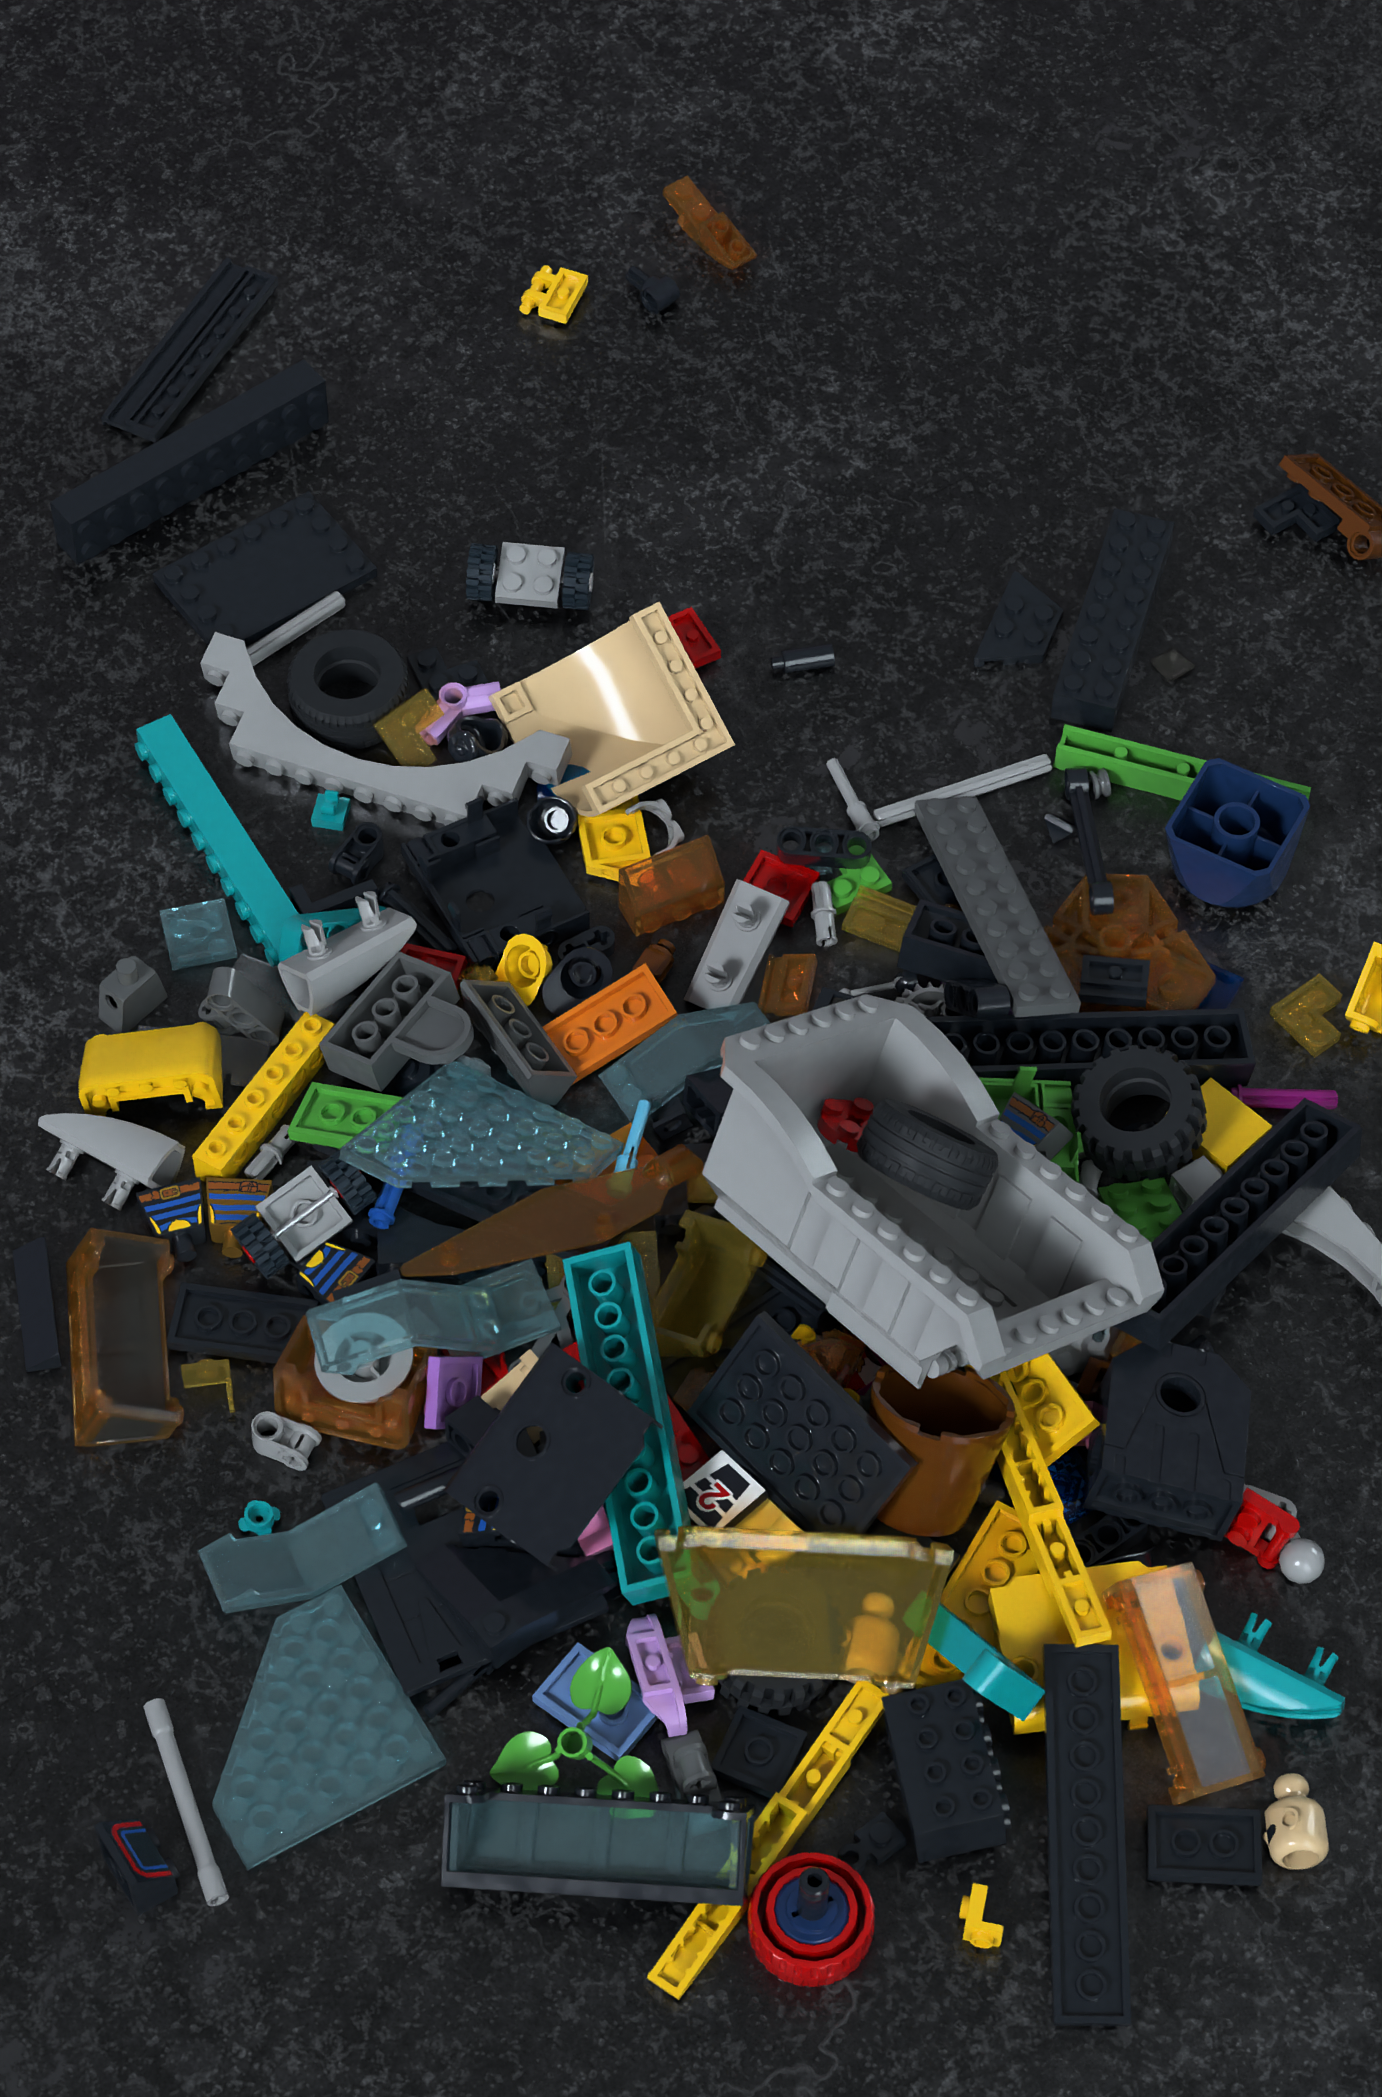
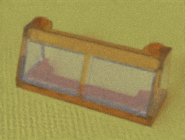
(1186, 1681)

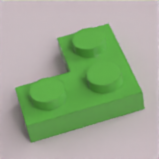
(846, 886)

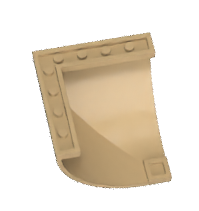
(626, 706)

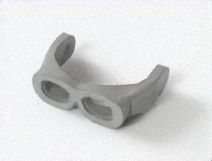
(662, 810)

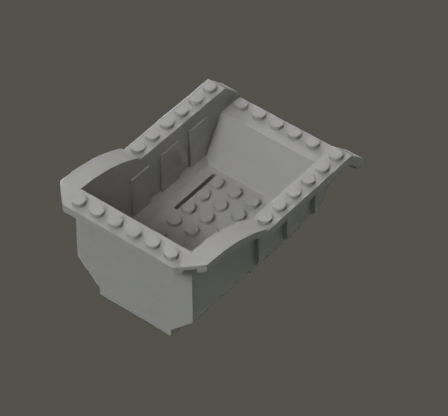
(892, 1265)

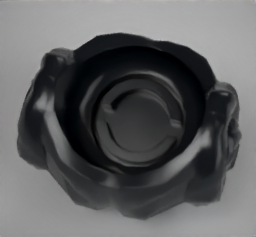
(475, 738)

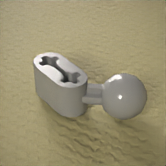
(1300, 1558)

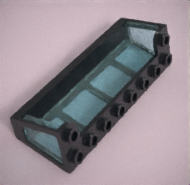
(598, 1843)

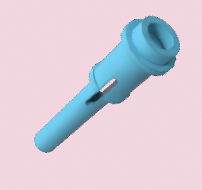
(627, 1162)

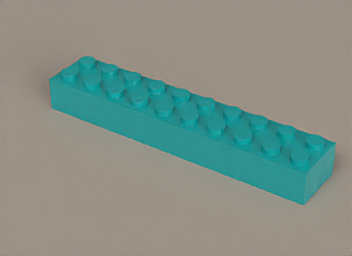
(621, 1347)

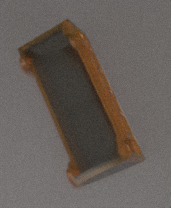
(119, 1339)

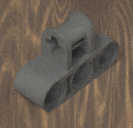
(241, 1006)
(690, 1766)

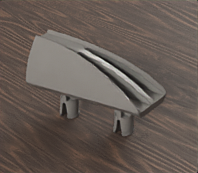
(736, 946)
(346, 959)
(129, 1148)

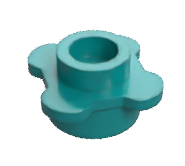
(259, 1509)

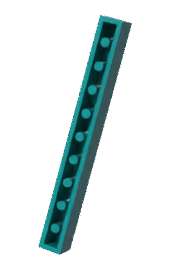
(216, 832)

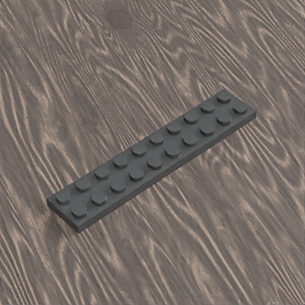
(996, 907)

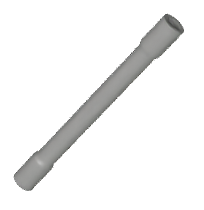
(208, 1872)

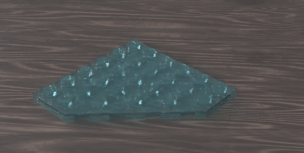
(480, 1131)
(318, 1733)

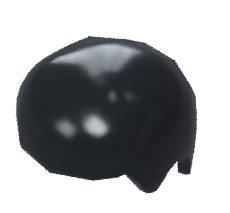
(552, 820)

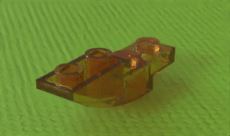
(706, 227)

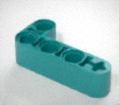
(292, 937)

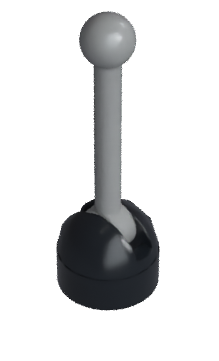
(902, 981)

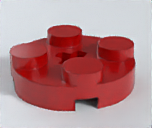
(844, 1120)

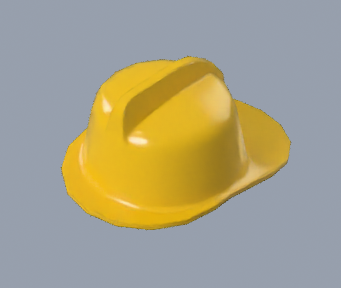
(525, 966)

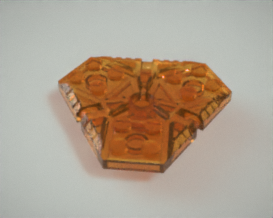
(1139, 920)

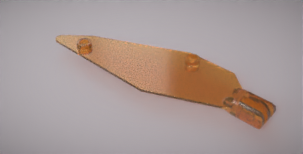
(561, 1217)

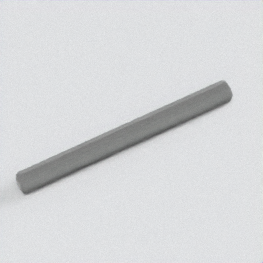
(970, 787)

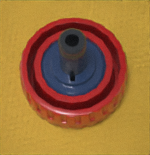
(811, 1919)

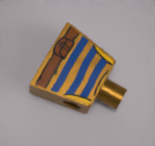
(229, 1204)

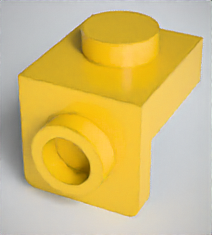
(976, 1931)

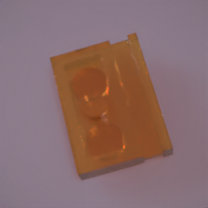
(787, 984)

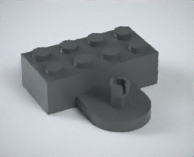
(397, 1018)

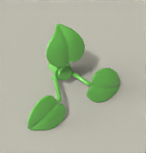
(599, 1686)

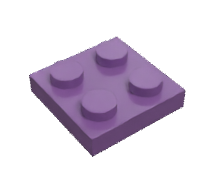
(450, 1385)

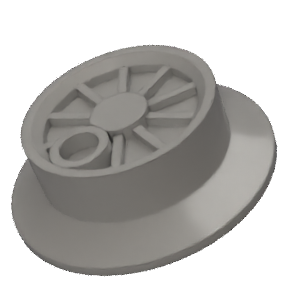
(370, 1380)

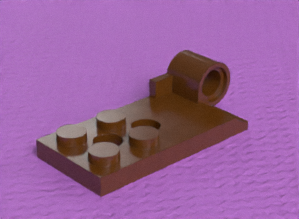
(1358, 511)

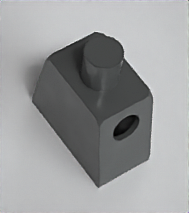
(129, 994)

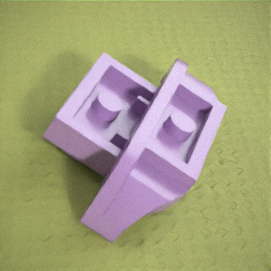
(663, 1674)

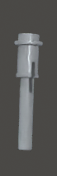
(856, 809)

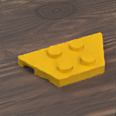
(613, 840)

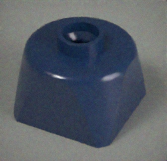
(1234, 835)

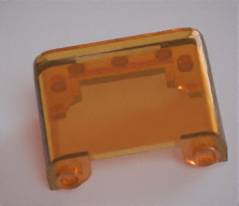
(304, 1400)

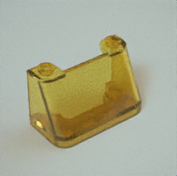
(703, 1286)

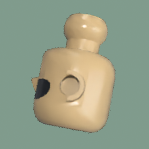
(1295, 1825)

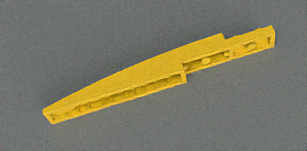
(1046, 1529)
(774, 1834)

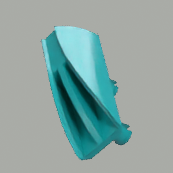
(1273, 1688)

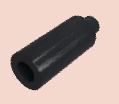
(804, 658)

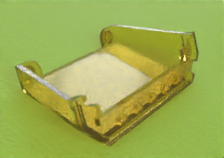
(802, 1603)

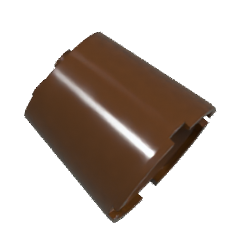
(953, 1434)

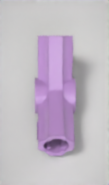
(467, 702)

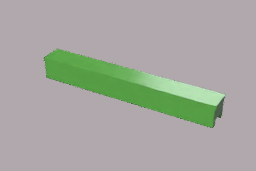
(1135, 763)

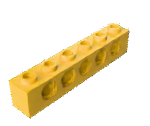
(263, 1101)

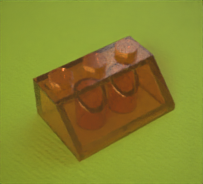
(670, 886)

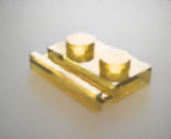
(878, 918)

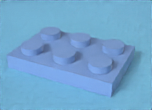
(610, 1733)

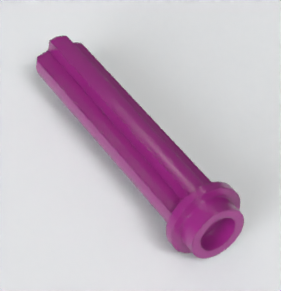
(1283, 1097)

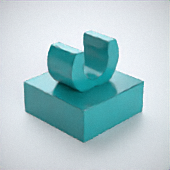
(330, 811)

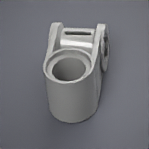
(289, 1444)

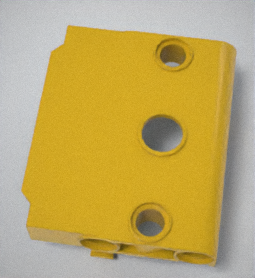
(1028, 1618)

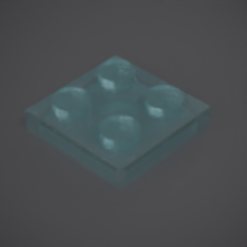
(198, 934)

